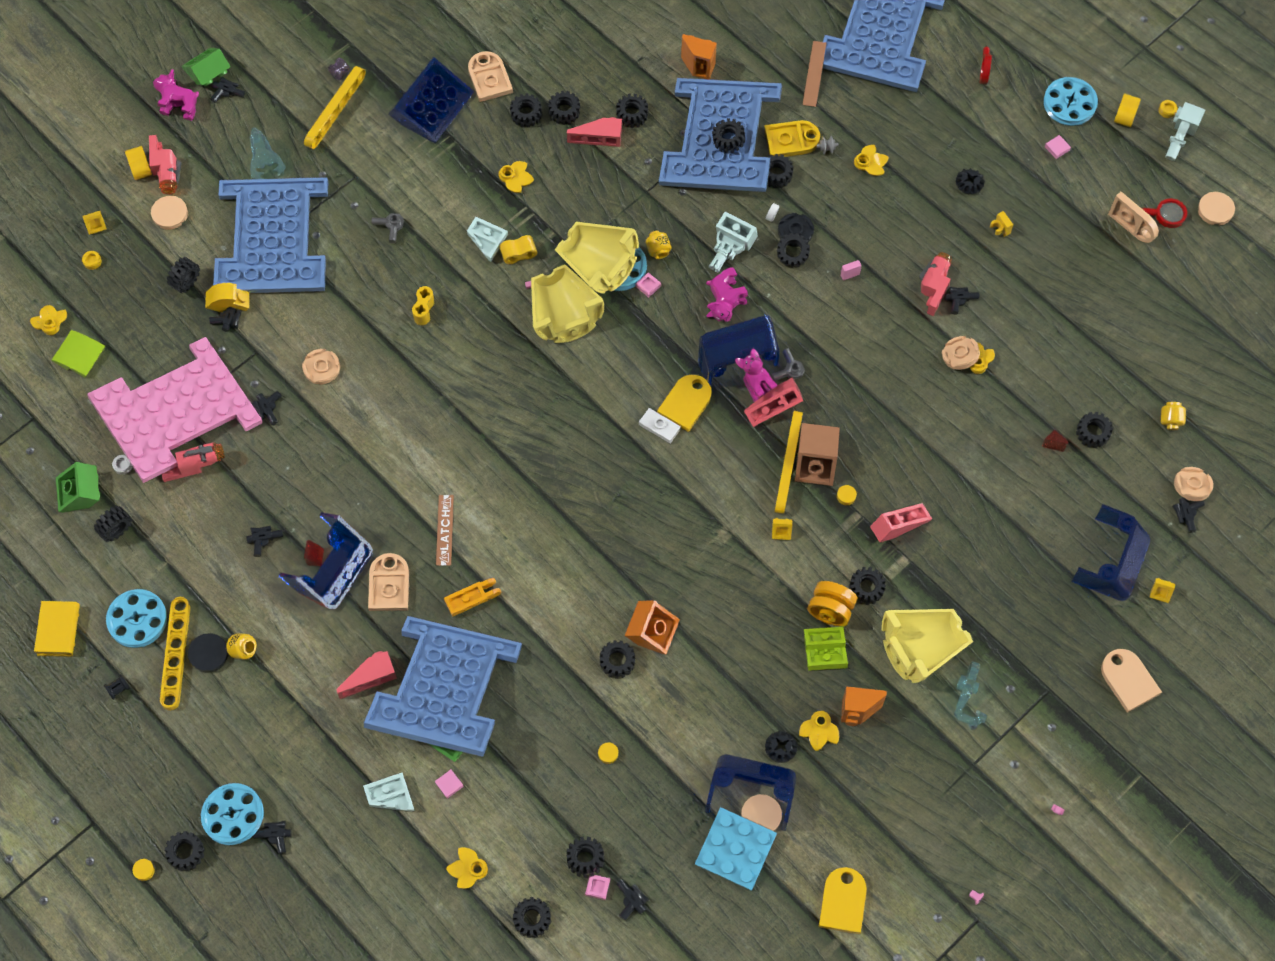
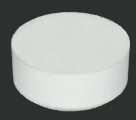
(772, 212)
(122, 465)

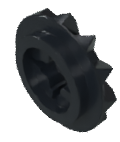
(968, 187)
(779, 755)

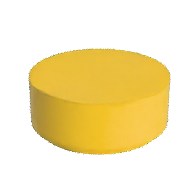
(1168, 109)
(91, 260)
(846, 495)
(608, 753)
(143, 870)

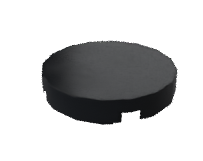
(794, 224)
(208, 652)

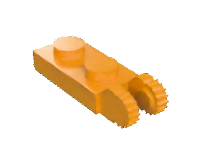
(471, 597)

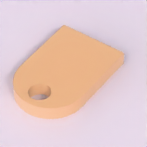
(490, 77)
(1133, 218)
(388, 585)
(1129, 680)

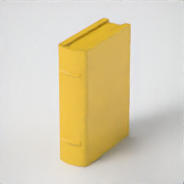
(57, 628)

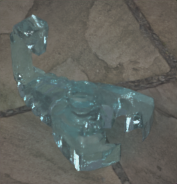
(263, 155)
(967, 686)

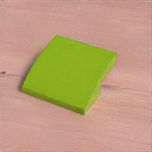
(78, 353)
(825, 648)

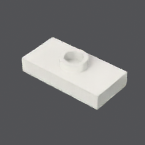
(659, 425)

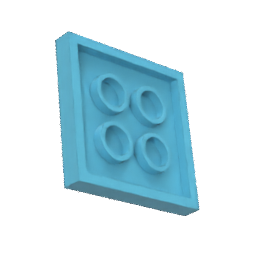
(736, 848)

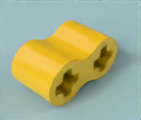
(1127, 110)
(138, 162)
(518, 249)
(424, 303)

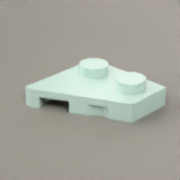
(486, 237)
(389, 793)

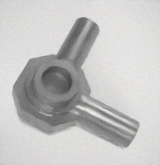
(393, 222)
(793, 368)

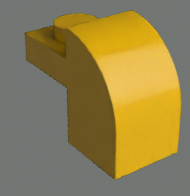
(226, 295)

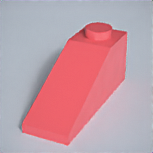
(599, 132)
(774, 402)
(900, 521)
(369, 674)

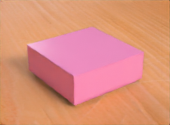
(1057, 147)
(851, 270)
(648, 284)
(449, 784)
(597, 887)

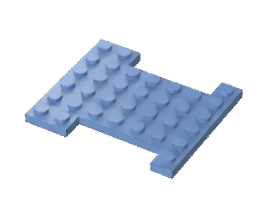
(880, 42)
(700, 162)
(272, 236)
(443, 688)

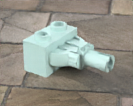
(1187, 121)
(732, 239)

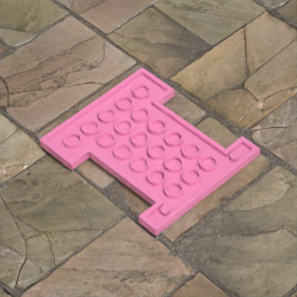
(172, 410)

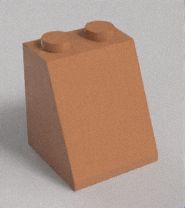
(817, 454)

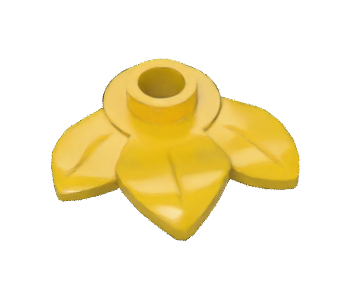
(873, 161)
(517, 178)
(49, 320)
(984, 359)
(818, 733)
(464, 868)

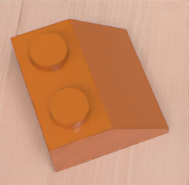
(652, 626)
(860, 704)

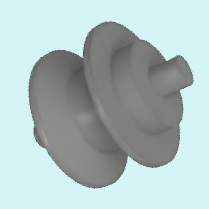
(826, 145)

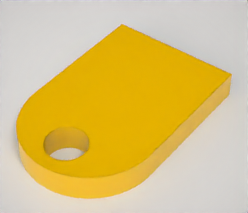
(791, 138)
(686, 403)
(843, 903)

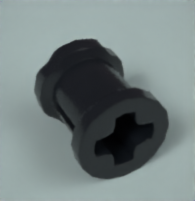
(116, 686)

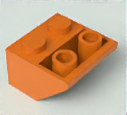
(698, 56)

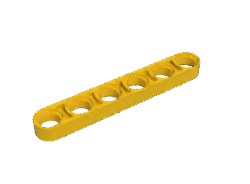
(334, 107)
(788, 462)
(171, 653)

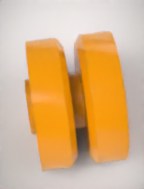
(832, 603)

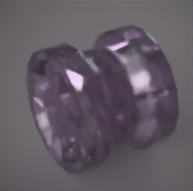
(338, 68)

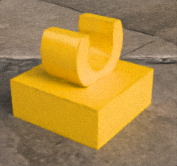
(94, 222)
(1003, 223)
(781, 529)
(1162, 590)

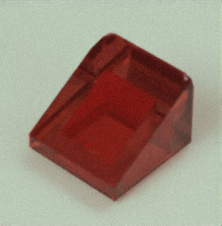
(1055, 441)
(313, 554)

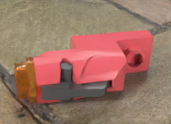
(164, 165)
(935, 281)
(193, 459)

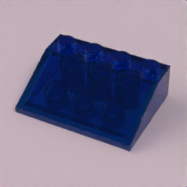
(431, 101)

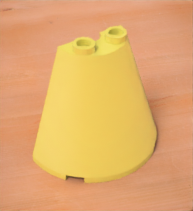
(600, 254)
(564, 306)
(922, 640)

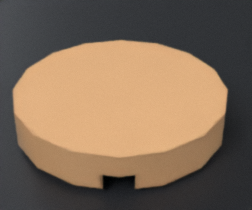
(1216, 208)
(169, 212)
(960, 353)
(321, 366)
(1193, 484)
(763, 811)

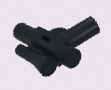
(226, 88)
(959, 296)
(227, 318)
(266, 405)
(1187, 512)
(261, 538)
(275, 834)
(633, 899)

